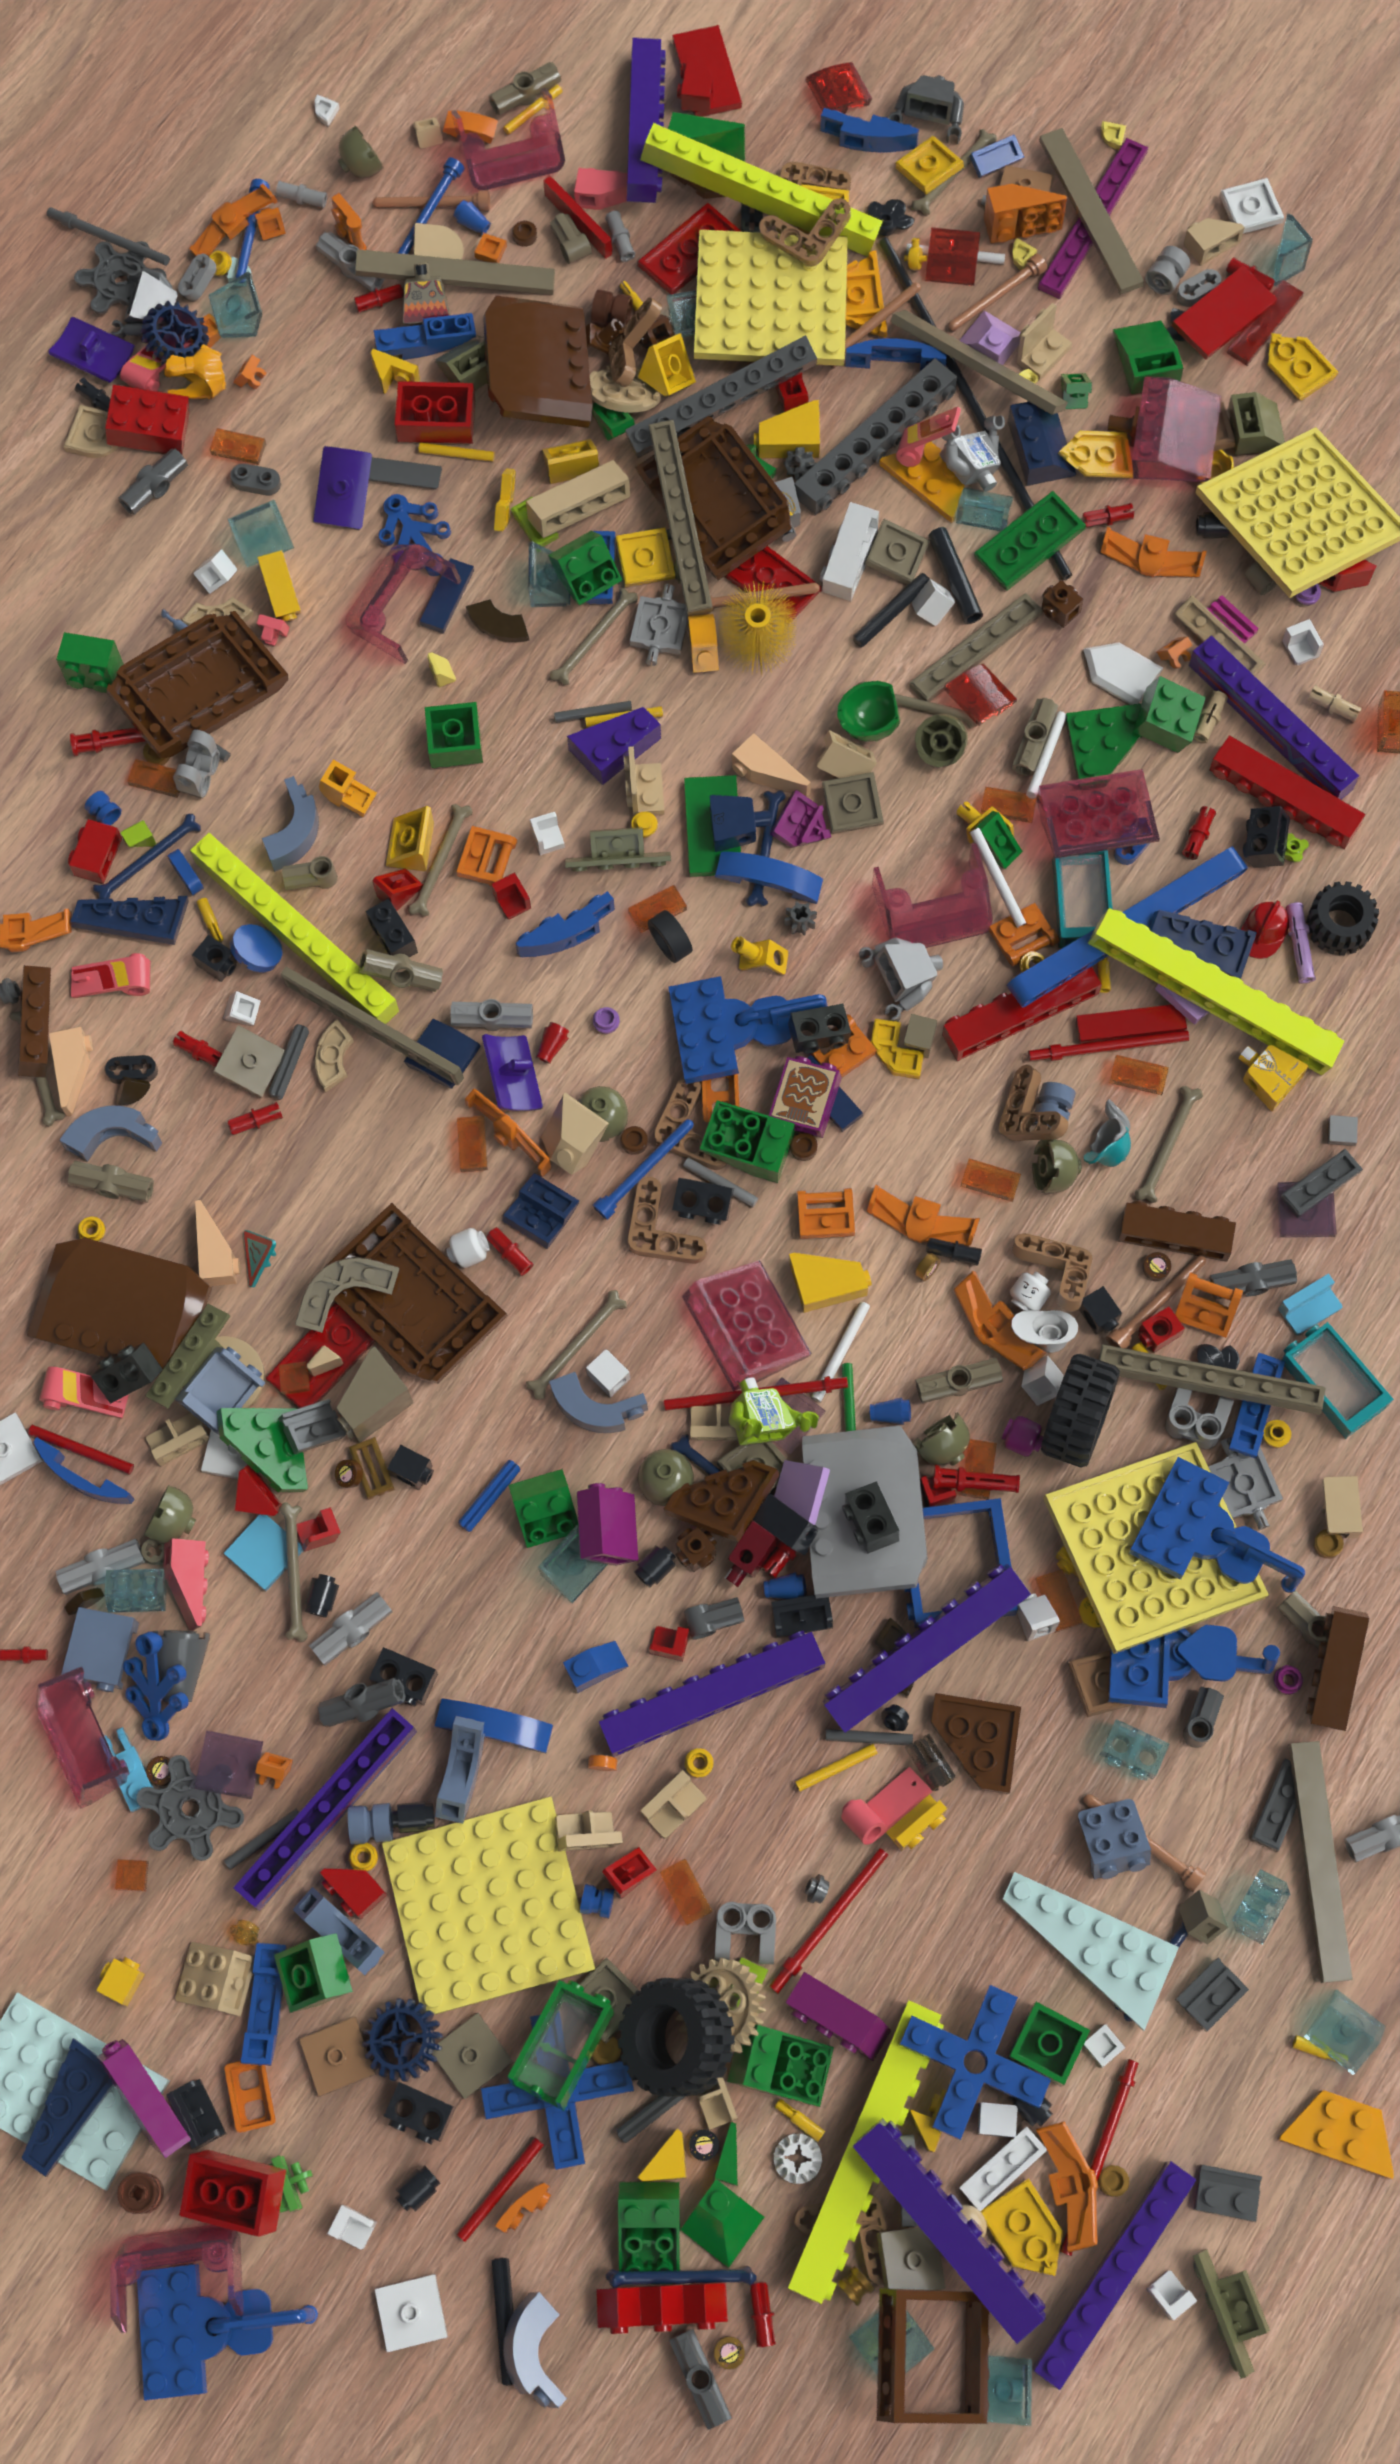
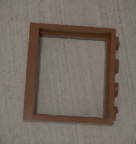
(893, 2357)

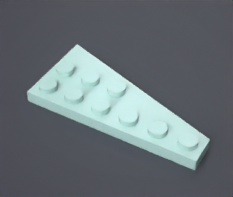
(1105, 1950)

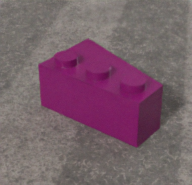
(838, 2017)

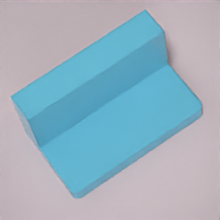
(1310, 1305)

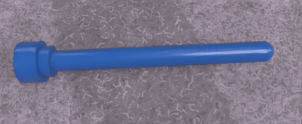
(452, 170)
(249, 232)
(606, 1205)

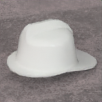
(1045, 1328)

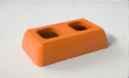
(710, 1097)
(240, 2097)

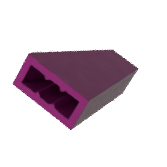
(143, 2098)

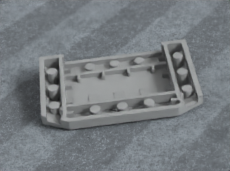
(855, 1461)

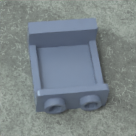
(219, 1384)
(100, 1647)

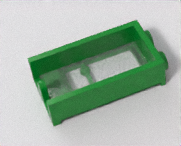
(561, 2043)

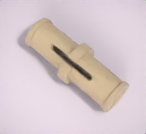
(1334, 704)
(1216, 705)

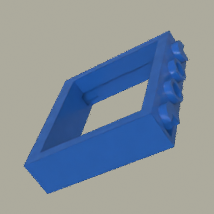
(1000, 1543)

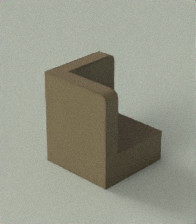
(920, 1033)
(1203, 1917)

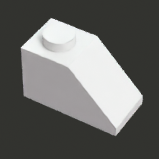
(1037, 1617)

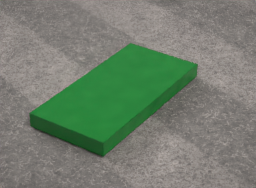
(1029, 540)
(701, 850)

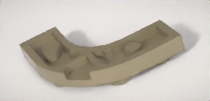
(337, 1277)

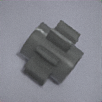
(799, 462)
(805, 922)

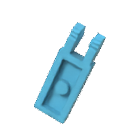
(138, 1777)

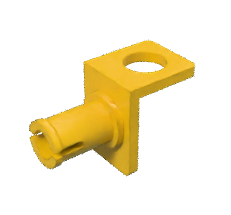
(974, 817)
(759, 954)

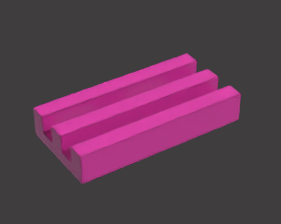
(1233, 618)

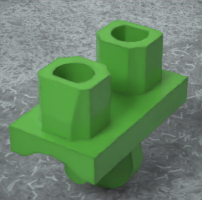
(290, 2197)

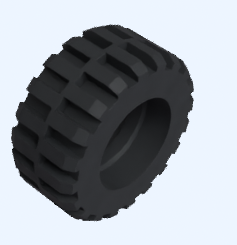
(1080, 1410)
(645, 2043)

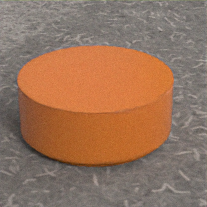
(602, 1763)

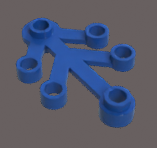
(412, 529)
(156, 1721)

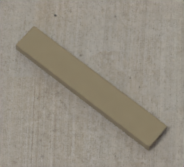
(976, 647)

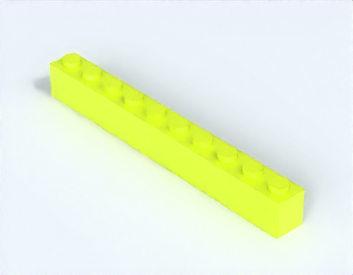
(752, 186)
(293, 929)
(1215, 991)
(854, 2177)

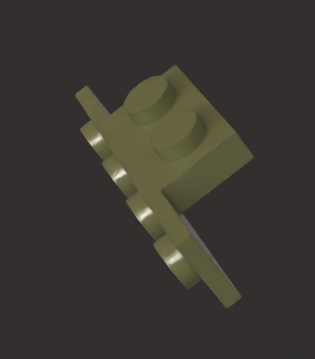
(617, 847)
(189, 1356)
(1235, 2308)

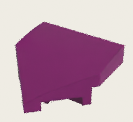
(800, 822)

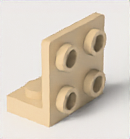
(1042, 345)
(643, 786)
(215, 1978)

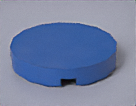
(256, 948)

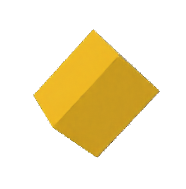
(667, 366)
(570, 460)
(411, 840)
(668, 2162)

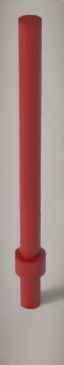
(1057, 1052)
(792, 1966)

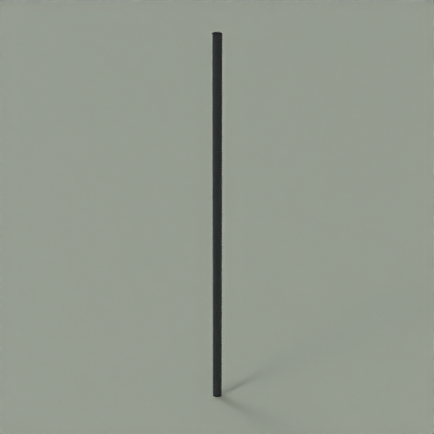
(969, 397)

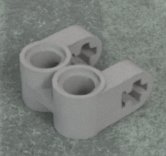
(200, 765)
(1196, 1421)
(746, 1926)

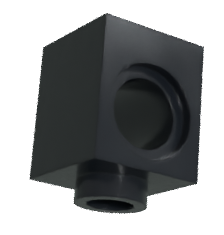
(208, 951)
(1100, 1311)
(410, 1467)

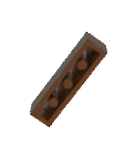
(34, 1021)
(1177, 1231)
(1338, 1668)

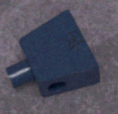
(735, 821)

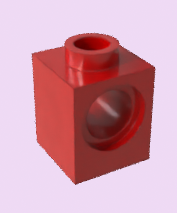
(1166, 1320)

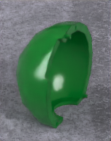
(869, 711)

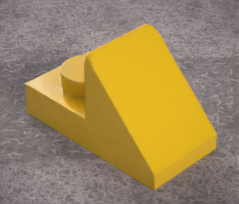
(392, 368)
(924, 2123)

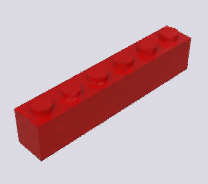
(1281, 787)
(1006, 1017)

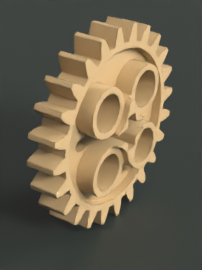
(734, 1984)

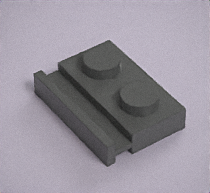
(311, 1426)
(1212, 1994)
(1228, 2193)

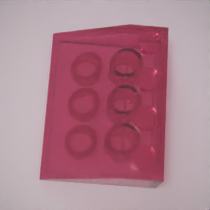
(1175, 431)
(1097, 813)
(745, 1323)

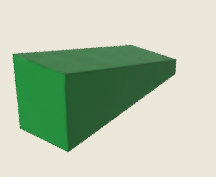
(727, 2164)

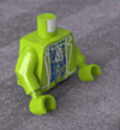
(764, 1416)

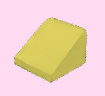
(440, 669)

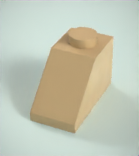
(1212, 238)

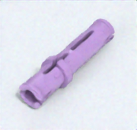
(1299, 932)

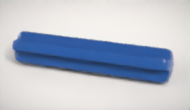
(489, 1495)

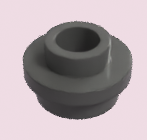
(9, 991)
(817, 1889)

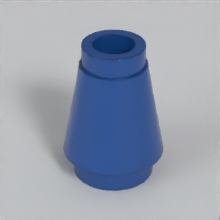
(471, 217)
(891, 1411)
(786, 1586)

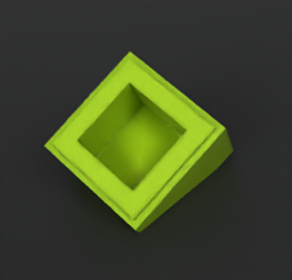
(138, 836)

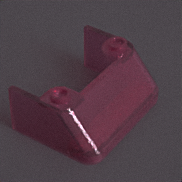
(517, 160)
(366, 614)
(941, 918)
(78, 1738)
(213, 2244)

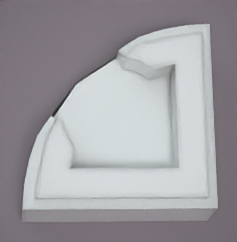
(325, 109)

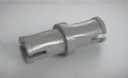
(301, 194)
(620, 236)

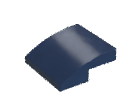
(448, 1044)
(540, 1210)

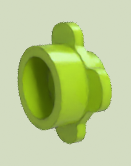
(1296, 854)

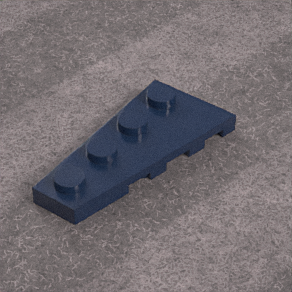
(140, 919)
(1210, 942)
(69, 2106)

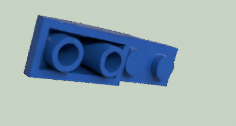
(877, 136)
(432, 337)
(558, 935)

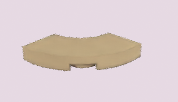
(199, 611)
(330, 1055)

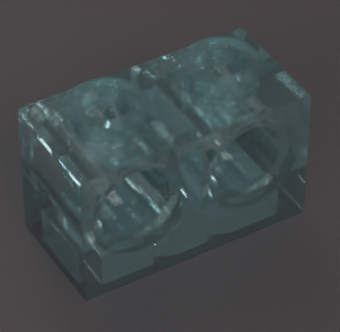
(135, 1590)
(1136, 1742)
(1261, 1906)

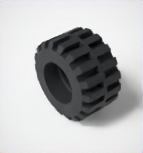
(1347, 899)

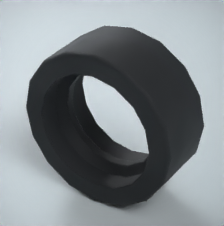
(670, 936)

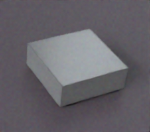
(1342, 1130)

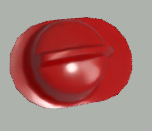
(1271, 925)

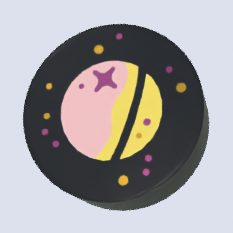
(704, 2145)

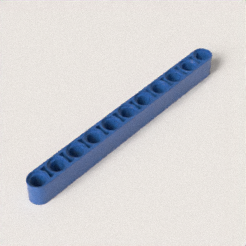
(1172, 898)

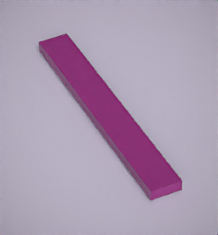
(1078, 241)

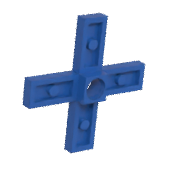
(997, 2072)
(562, 2125)

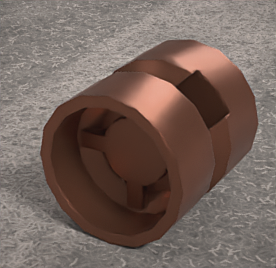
(610, 307)
(140, 2193)

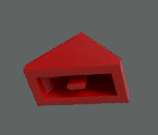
(397, 886)
(254, 1494)
(629, 1872)

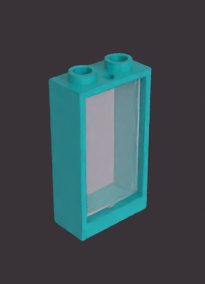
(1081, 893)
(1350, 1386)

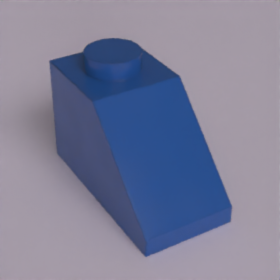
(595, 1665)

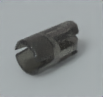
(930, 1762)

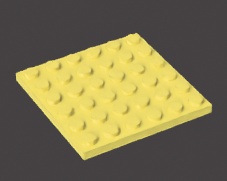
(764, 299)
(1302, 511)
(1127, 1594)
(488, 1907)

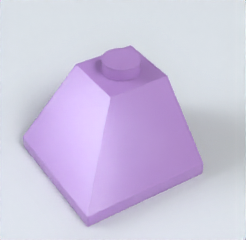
(992, 338)

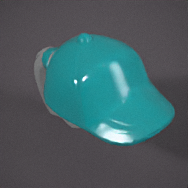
(1112, 1139)

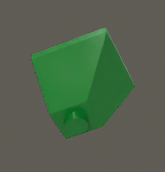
(722, 2223)

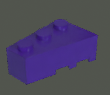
(604, 745)

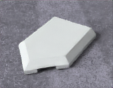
(1121, 671)

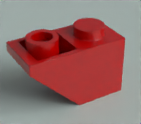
(697, 86)
(1352, 577)
(356, 1888)

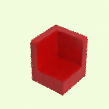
(511, 896)
(938, 1497)
(318, 1531)
(669, 1643)

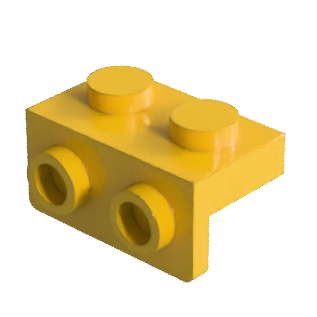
(909, 1829)

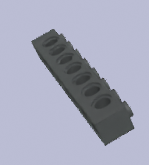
(933, 378)
(728, 392)

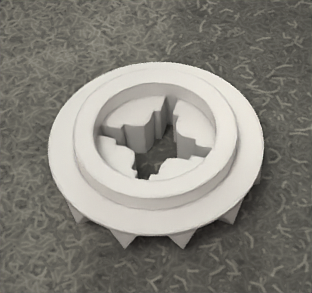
(788, 2147)

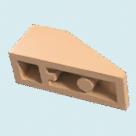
(765, 767)
(71, 1063)
(215, 1257)

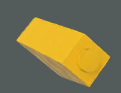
(789, 431)
(279, 586)
(827, 1280)

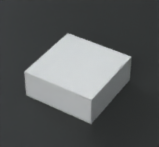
(1103, 2045)

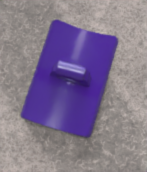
(92, 349)
(342, 487)
(512, 1073)

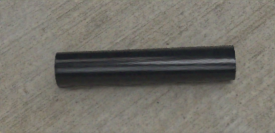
(955, 575)

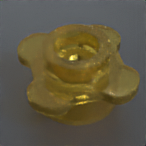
(245, 1932)

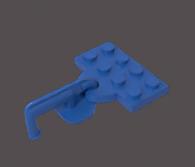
(709, 1028)
(1182, 1529)
(1144, 1671)
(180, 2329)

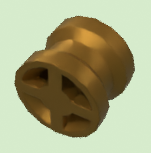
(855, 2285)

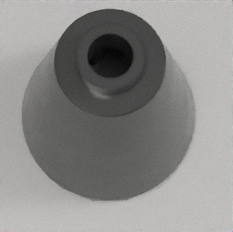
(183, 1649)

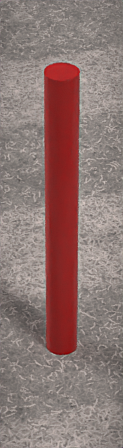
(81, 1449)
(500, 2189)

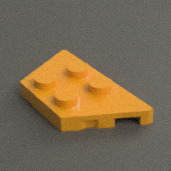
(864, 294)
(928, 480)
(1342, 2132)

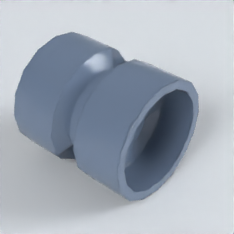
(1056, 1098)
(367, 1824)

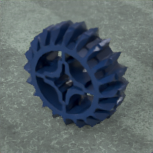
(179, 328)
(403, 2051)

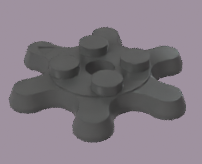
(104, 276)
(175, 1823)

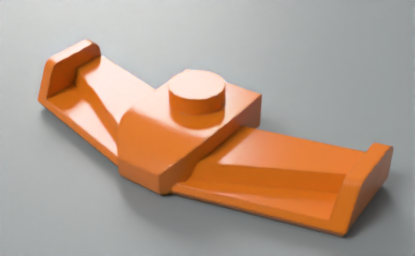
(231, 219)
(1152, 556)
(20, 932)
(507, 1130)
(921, 1219)
(994, 1324)
(1072, 2185)

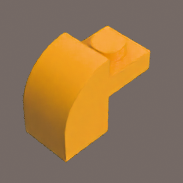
(703, 643)
(342, 789)

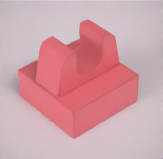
(272, 629)

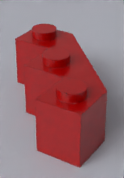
(661, 2306)

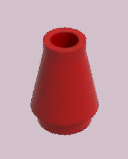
(552, 1041)

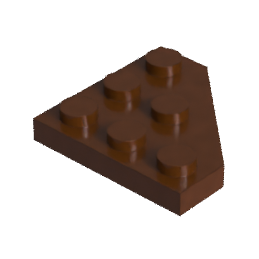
(724, 1500)
(980, 1737)

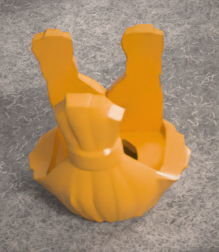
(201, 369)

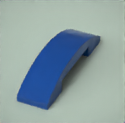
(892, 350)
(770, 873)
(1251, 1415)
(107, 1492)
(498, 1724)
(264, 2008)

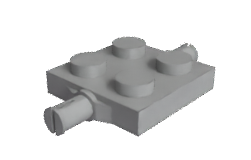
(659, 625)
(1250, 1485)

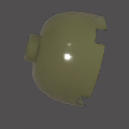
(358, 155)
(941, 740)
(609, 1106)
(1056, 1166)
(944, 1441)
(663, 1474)
(171, 1517)

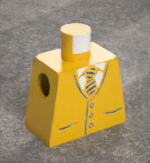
(1271, 1074)

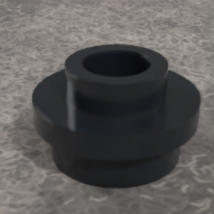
(895, 1718)

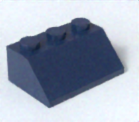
(1037, 442)

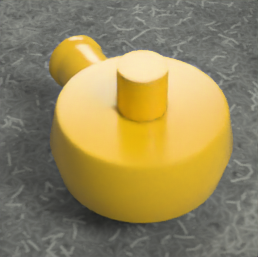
(915, 257)

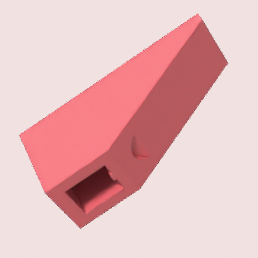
(600, 188)
(184, 1572)

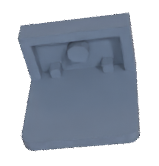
(1115, 1839)

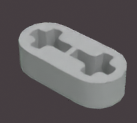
(197, 277)
(1196, 285)

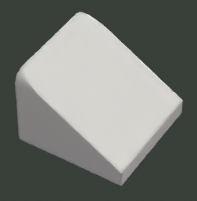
(241, 1009)

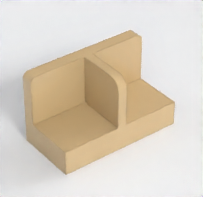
(845, 757)
(711, 1423)
(177, 1438)
(1342, 1506)
(673, 1805)
(586, 1831)
(717, 2105)

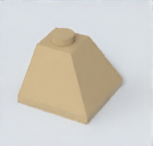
(572, 1134)

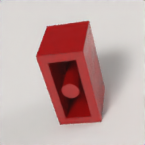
(95, 851)

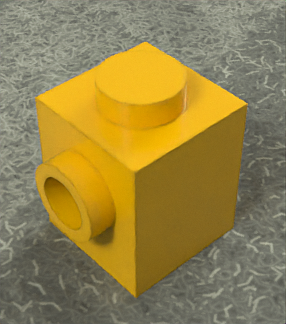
(120, 1980)

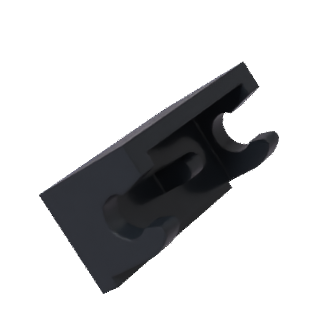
(785, 1524)
(801, 1614)
(196, 2113)

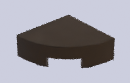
(131, 1091)
(84, 1600)

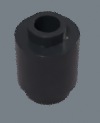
(1210, 526)
(655, 1566)
(321, 1595)
(413, 1817)
(1032, 2114)
(417, 2189)

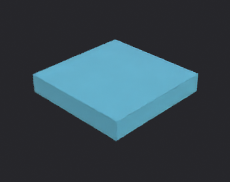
(261, 1551)

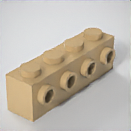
(579, 497)

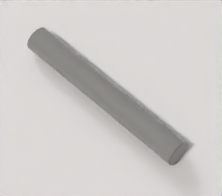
(716, 1179)

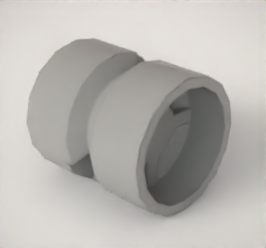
(1167, 270)

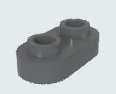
(254, 479)

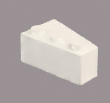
(850, 551)

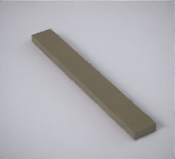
(1091, 211)
(457, 272)
(978, 362)
(680, 518)
(372, 1026)
(1215, 1380)
(1320, 1862)

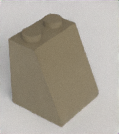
(372, 1398)

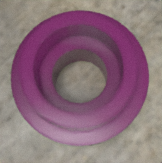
(1296, 1676)

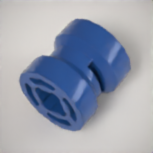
(101, 807)
(597, 1901)

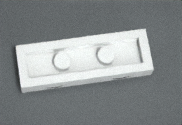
(1002, 2169)

